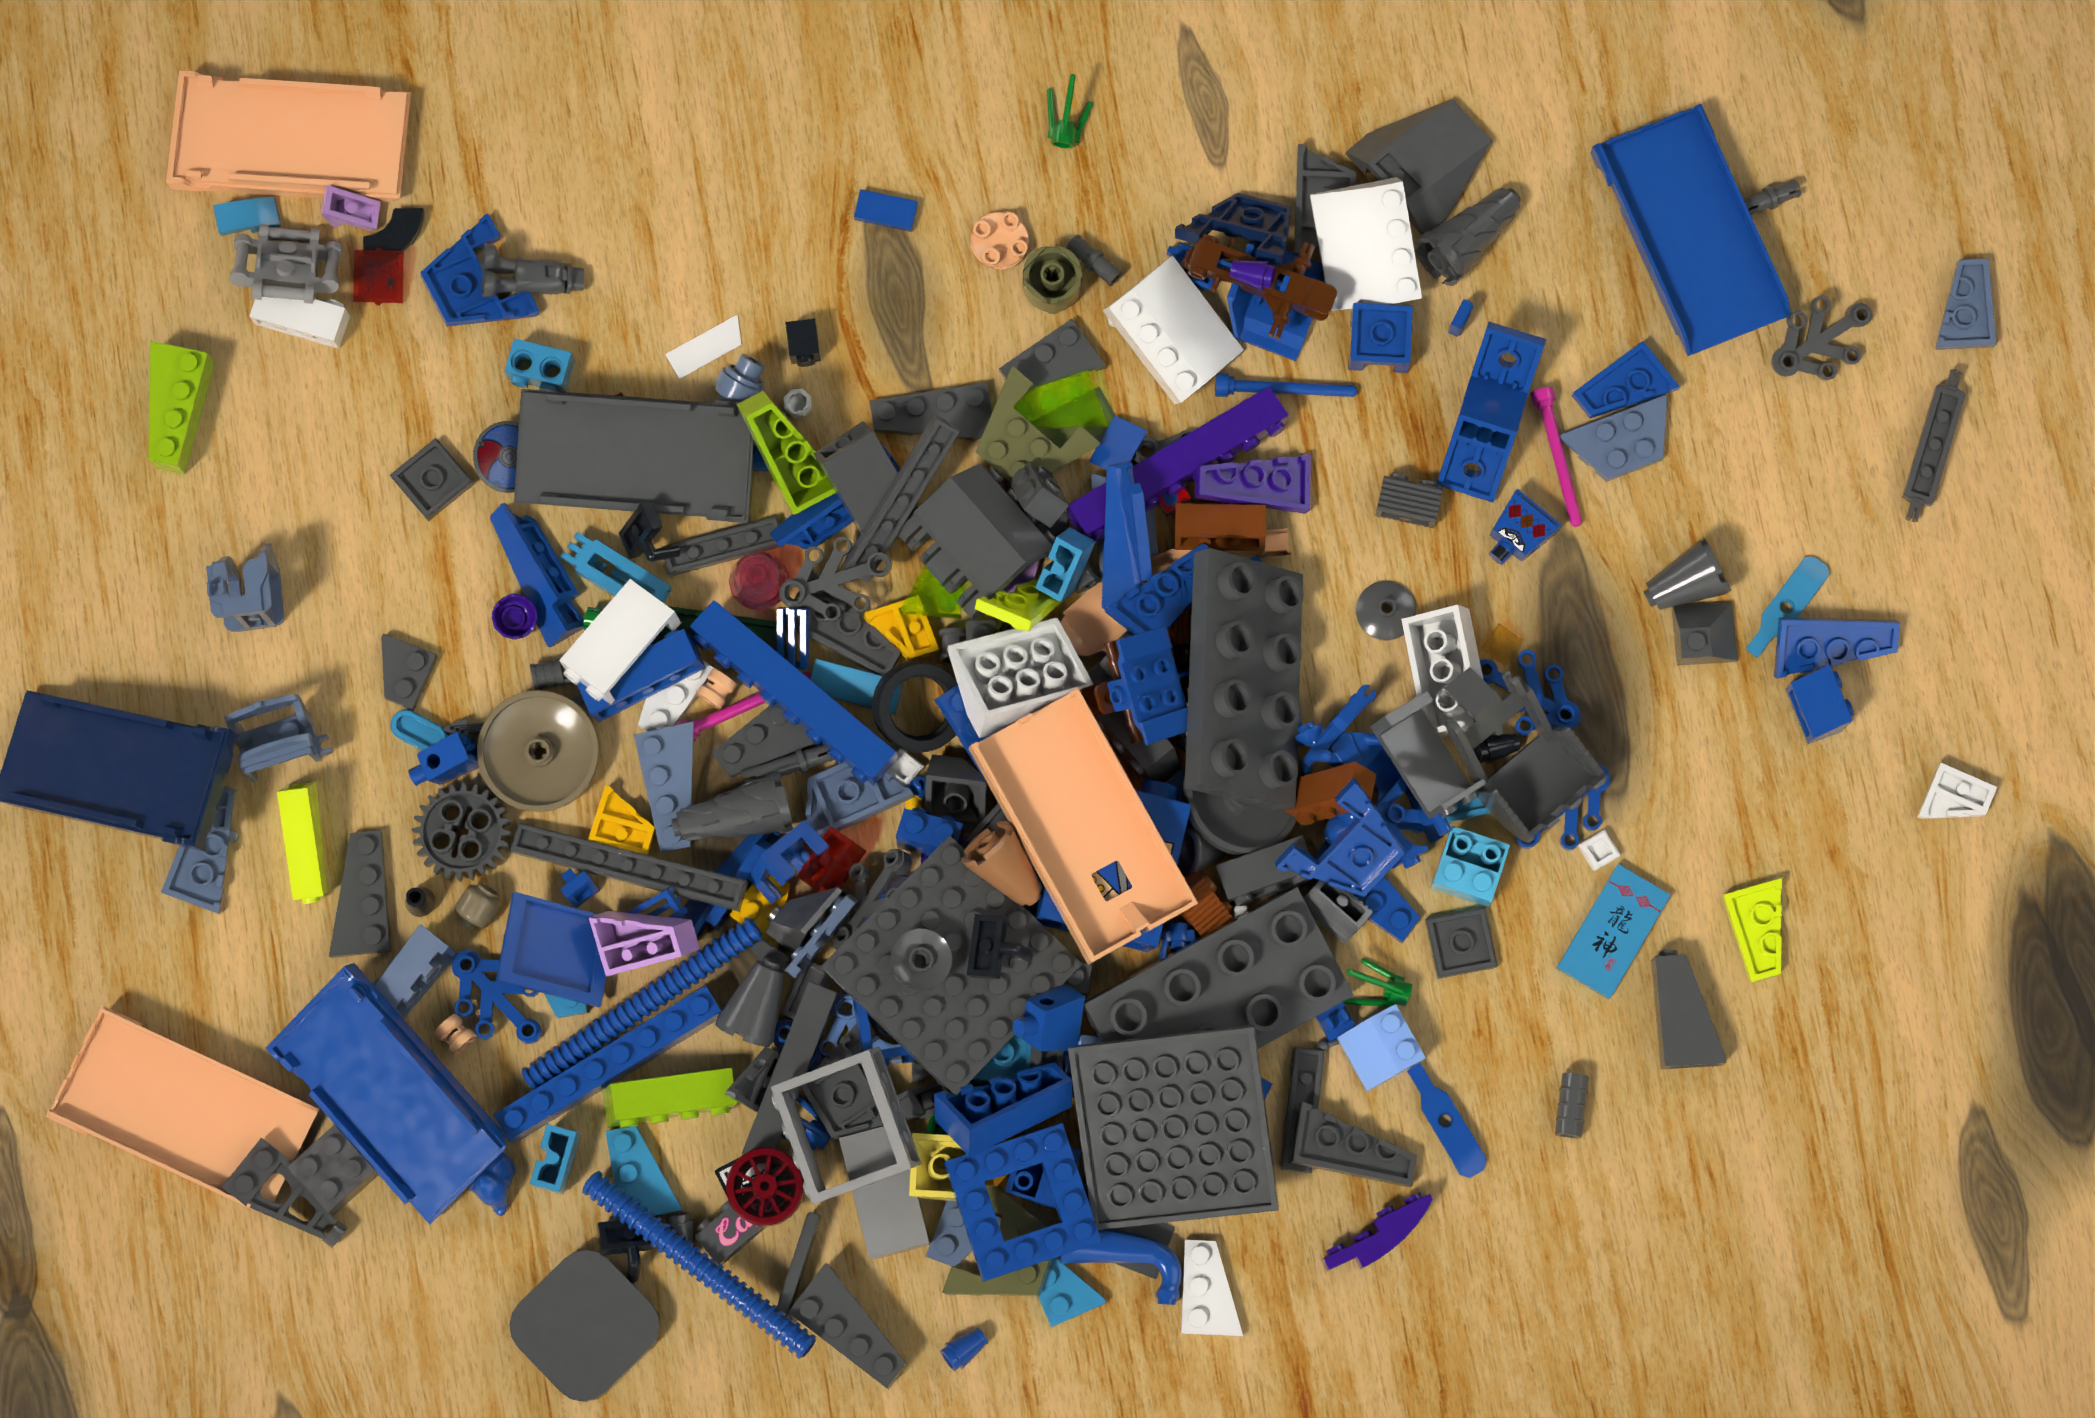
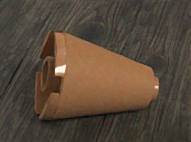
(1004, 864)

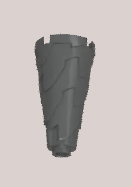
(1461, 240)
(747, 810)

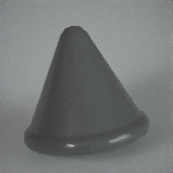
(1196, 853)

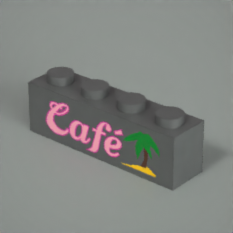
(729, 1232)

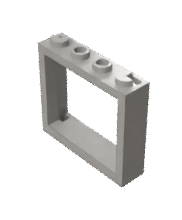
(889, 1110)

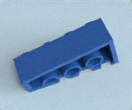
(1004, 1107)

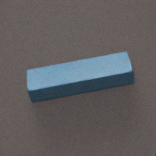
(850, 684)

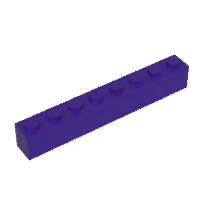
(1175, 465)

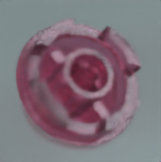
(757, 580)

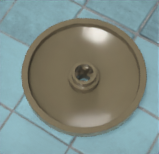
(509, 746)

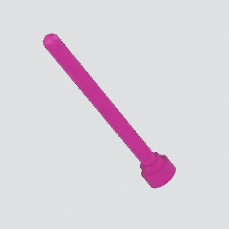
(1544, 401)
(727, 713)

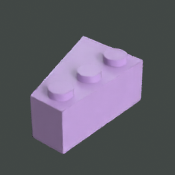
(640, 940)

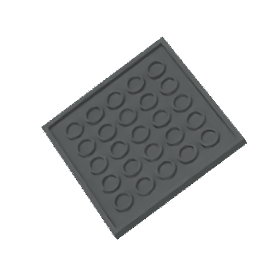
(964, 1018)
(1173, 1127)

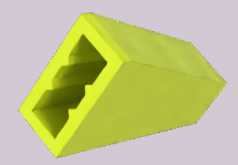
(303, 841)

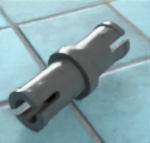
(1771, 197)
(1094, 260)

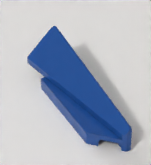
(816, 522)
(1125, 535)
(737, 865)

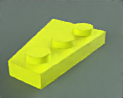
(1019, 608)
(1756, 924)

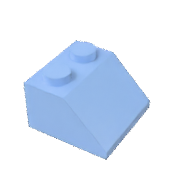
(1381, 1048)

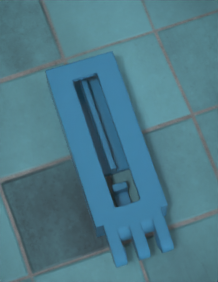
(587, 558)

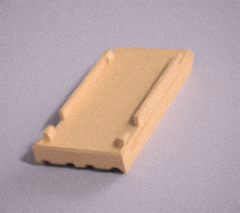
(287, 137)
(176, 1105)

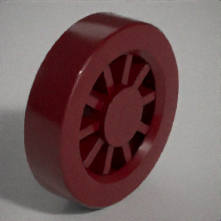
(764, 1186)

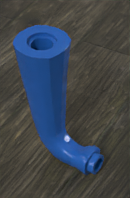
(1127, 1247)

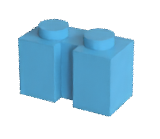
(1069, 559)
(561, 1150)

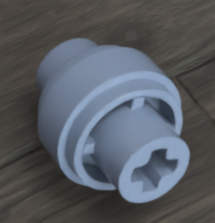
(740, 380)

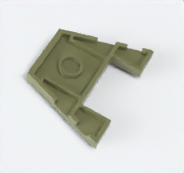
(1013, 441)
(1023, 1282)

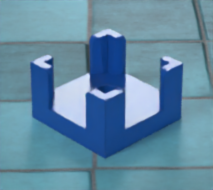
(1380, 336)
(780, 855)

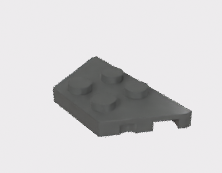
(1314, 176)

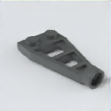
(254, 1172)

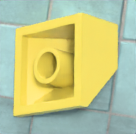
(931, 1177)

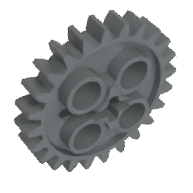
(488, 839)

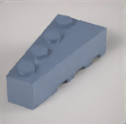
(414, 970)

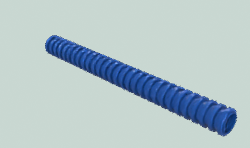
(642, 1003)
(699, 1264)

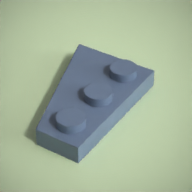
(1969, 308)
(821, 935)

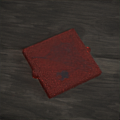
(378, 276)

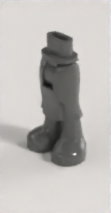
(530, 275)

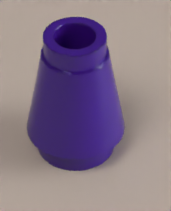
(1254, 273)

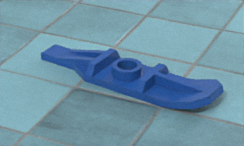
(1454, 1138)

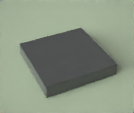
(432, 479)
(1461, 943)

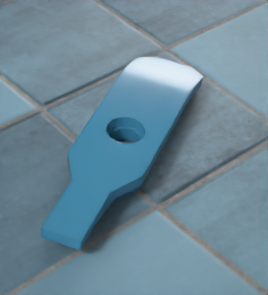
(1797, 592)

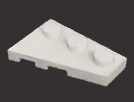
(671, 704)
(1206, 1293)

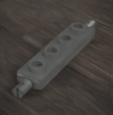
(1933, 445)

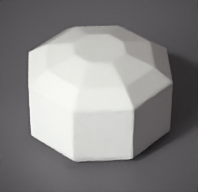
(797, 403)

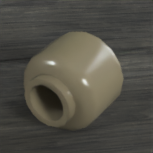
(477, 906)

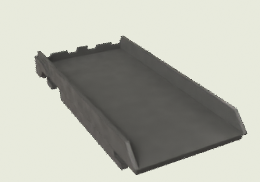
(634, 452)

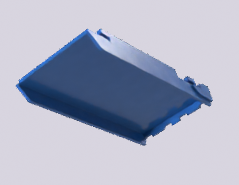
(1693, 230)
(388, 1093)

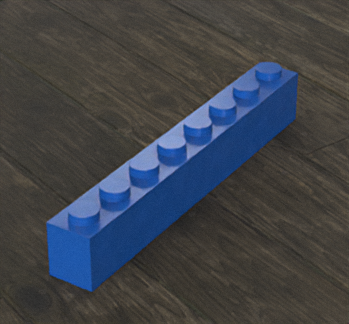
(793, 693)
(608, 1065)

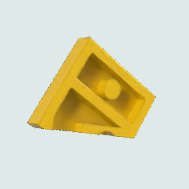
(907, 632)

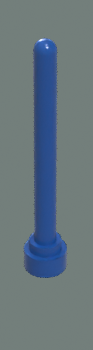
(1227, 385)

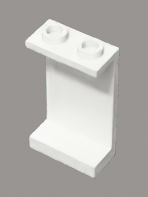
(616, 640)

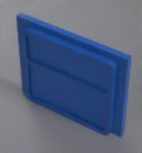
(551, 951)

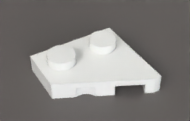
(1956, 795)

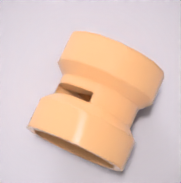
(716, 689)
(455, 1034)

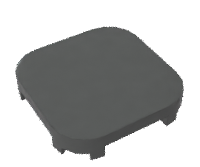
(585, 1325)

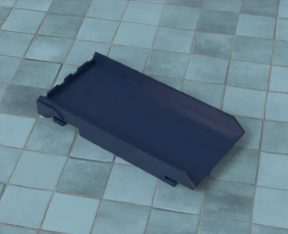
(117, 769)

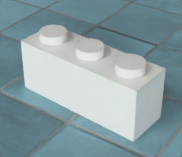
(315, 322)

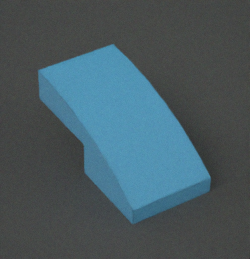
(246, 215)

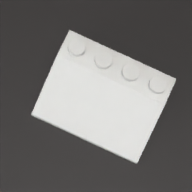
(1366, 243)
(1173, 330)
(1015, 674)

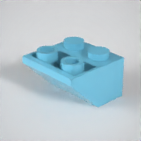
(1470, 866)

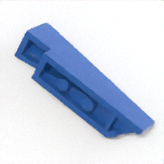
(539, 574)

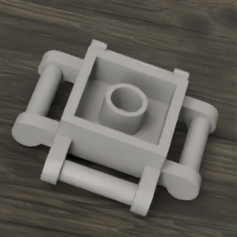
(286, 267)

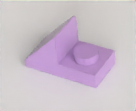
(350, 208)

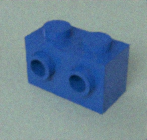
(924, 833)

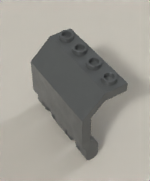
(977, 535)

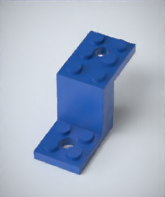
(1491, 412)

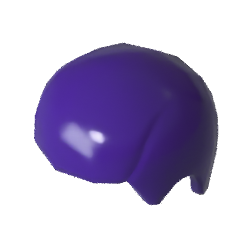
(514, 616)

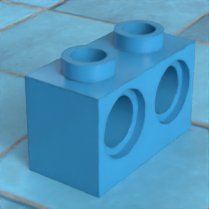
(542, 360)

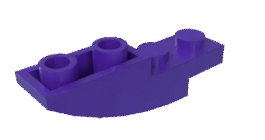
(1391, 1229)

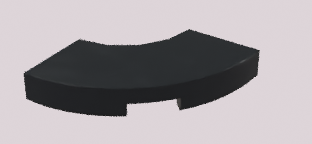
(399, 232)

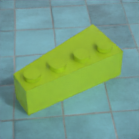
(175, 403)
(668, 1098)

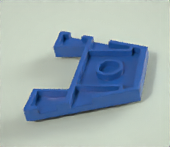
(456, 283)
(1357, 856)

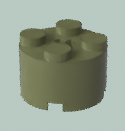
(1052, 263)

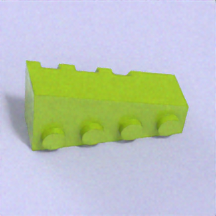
(785, 454)

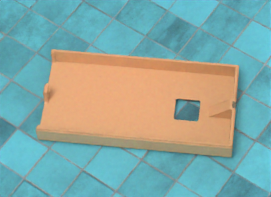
(1078, 816)

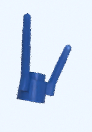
(1176, 936)
(815, 1130)

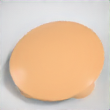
(1000, 240)

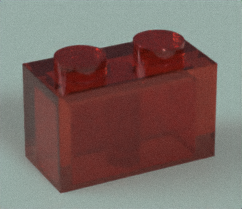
(833, 866)

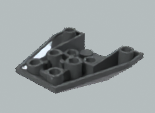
(1430, 154)

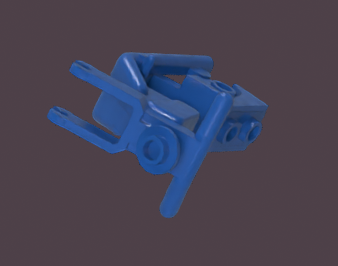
(1368, 752)

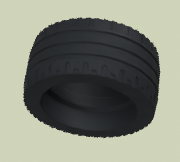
(881, 706)

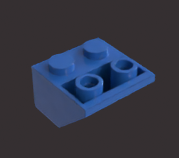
(1820, 704)
(1032, 1183)

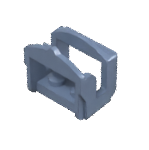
(262, 601)
(277, 740)

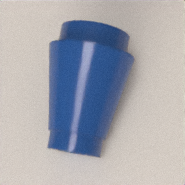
(963, 1349)

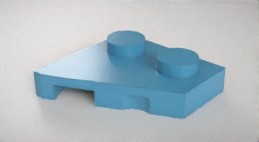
(1066, 1295)

